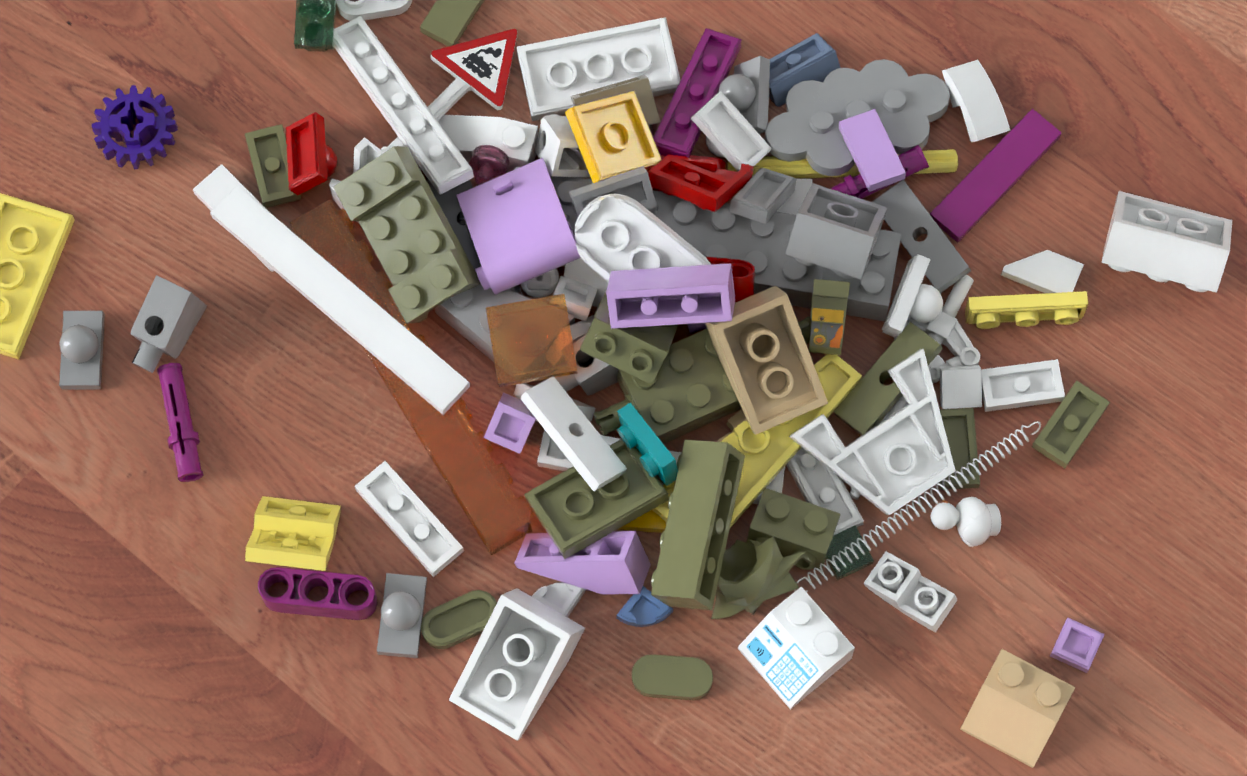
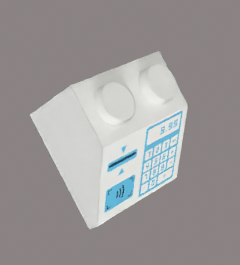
(796, 648)

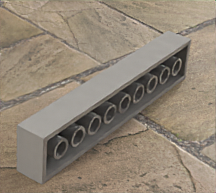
(765, 246)

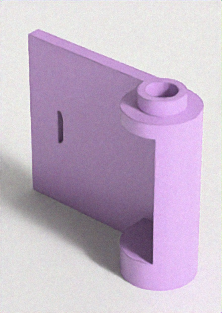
(517, 227)

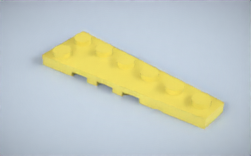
(773, 448)

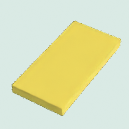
(29, 253)

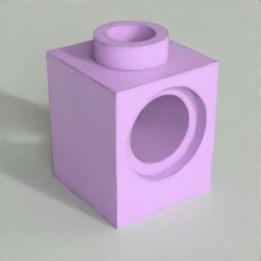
(510, 423)

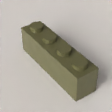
(697, 524)

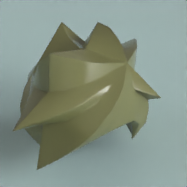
(752, 575)

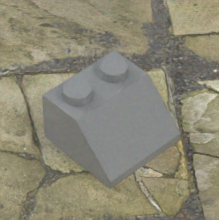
(835, 231)

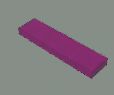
(699, 84)
(995, 175)

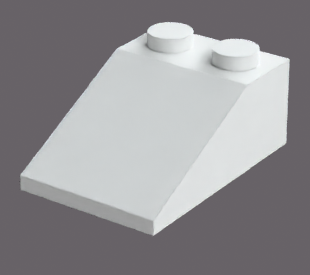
(516, 662)

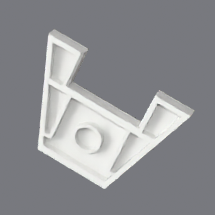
(898, 455)

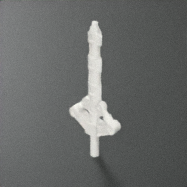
(945, 331)

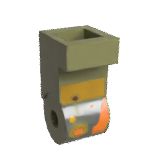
(828, 316)

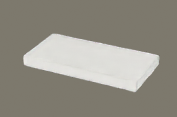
(596, 59)

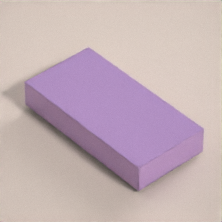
(872, 150)

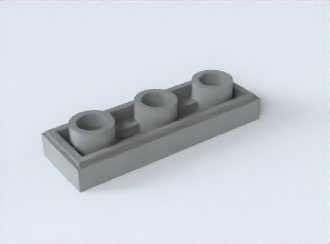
(911, 219)

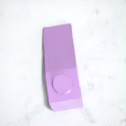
(605, 567)

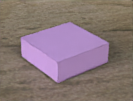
(1077, 645)

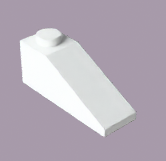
(511, 136)

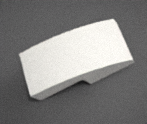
(978, 100)
(910, 591)

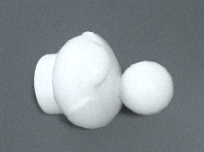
(971, 516)

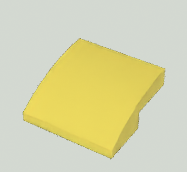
(293, 533)

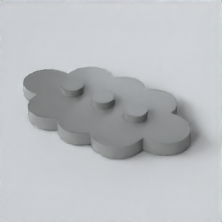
(815, 108)

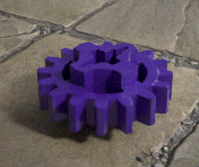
(150, 132)

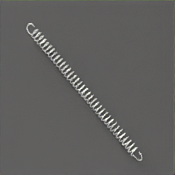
(919, 503)

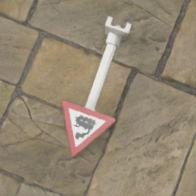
(478, 67)

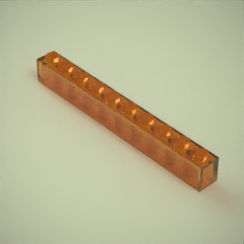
(448, 438)

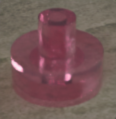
(488, 163)

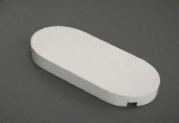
(624, 235)

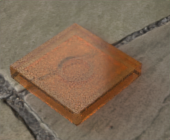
(531, 340)

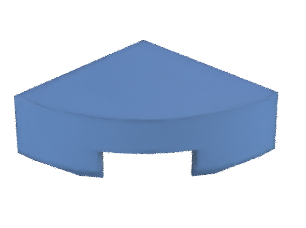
(643, 610)

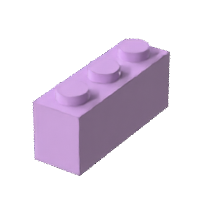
(671, 296)

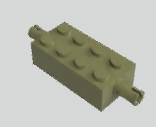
(685, 393)

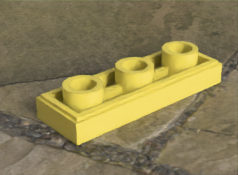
(1026, 309)

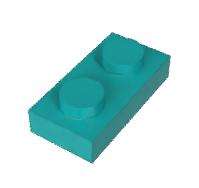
(655, 456)

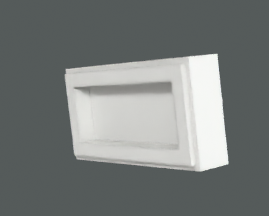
(730, 133)
(913, 299)

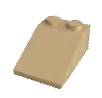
(767, 360)

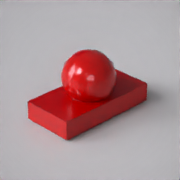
(308, 155)

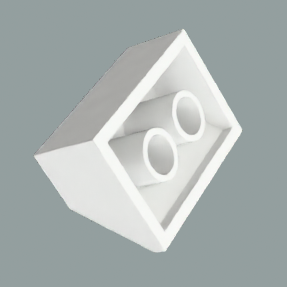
(1167, 242)

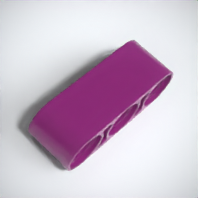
(302, 581)

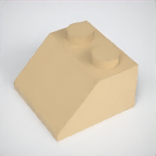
(1017, 708)

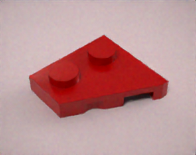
(698, 180)

